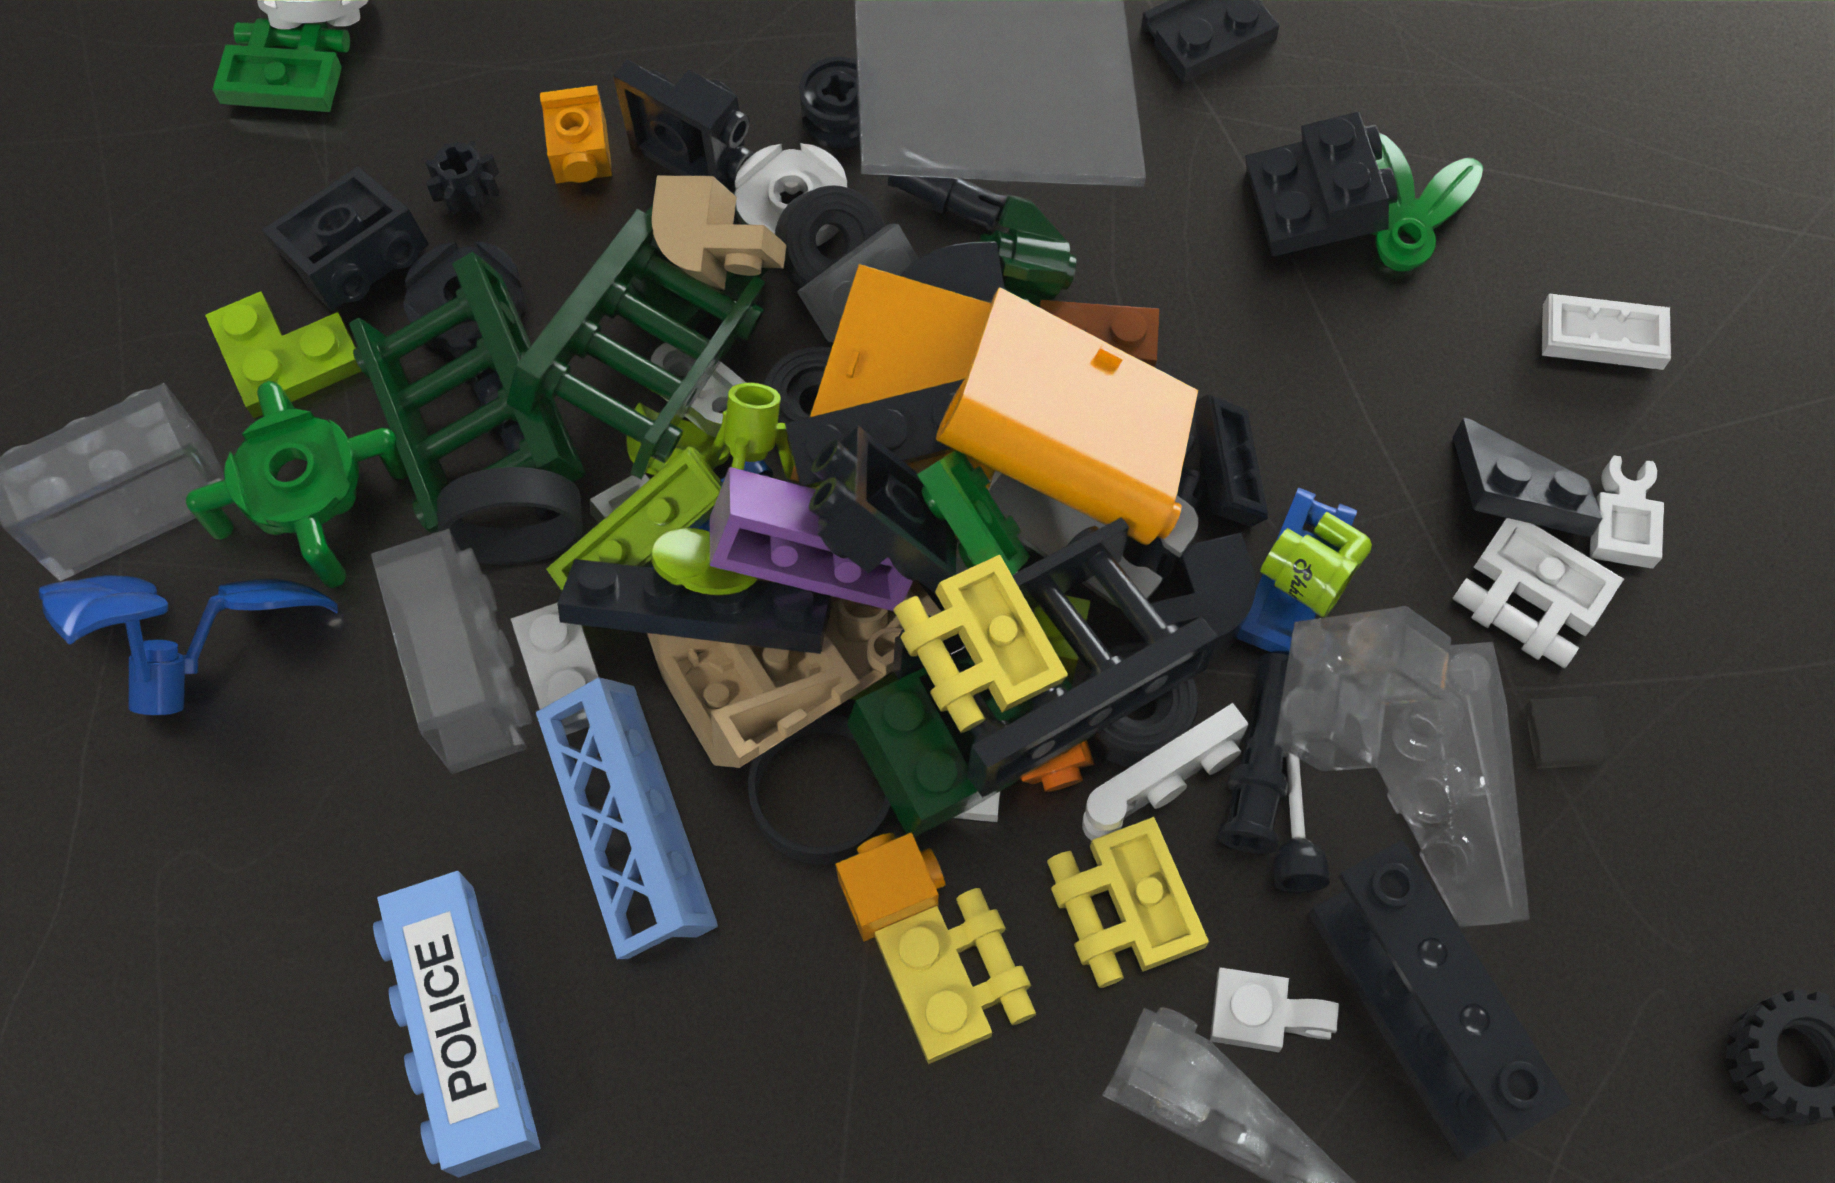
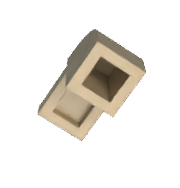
(698, 233)

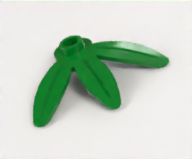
(1419, 217)

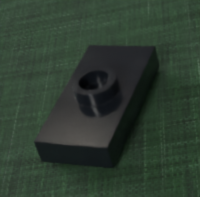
(1229, 461)

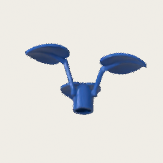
(155, 665)

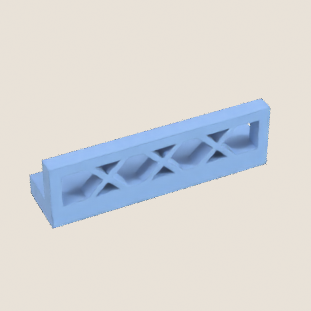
(647, 814)

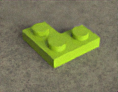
(296, 361)

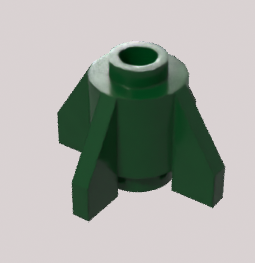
(1032, 253)

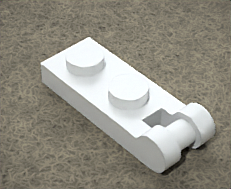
(1162, 774)

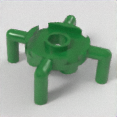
(300, 504)

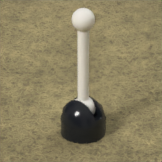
(1298, 863)

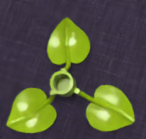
(747, 434)

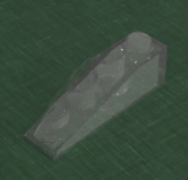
(1457, 789)
(1205, 1098)

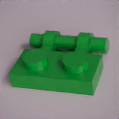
(281, 77)
(960, 496)

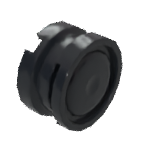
(831, 102)

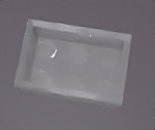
(105, 482)
(452, 651)

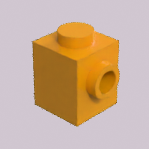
(889, 882)

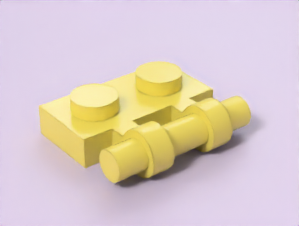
(999, 634)
(1147, 896)
(935, 985)

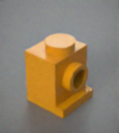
(576, 134)

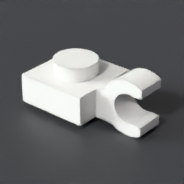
(1255, 1012)

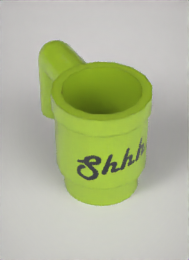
(1313, 570)

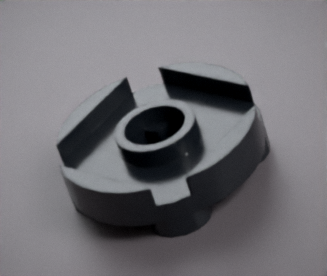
(434, 282)

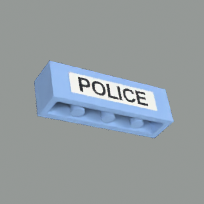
(455, 1025)

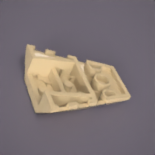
(757, 696)

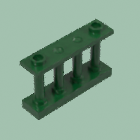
(577, 332)
(500, 348)

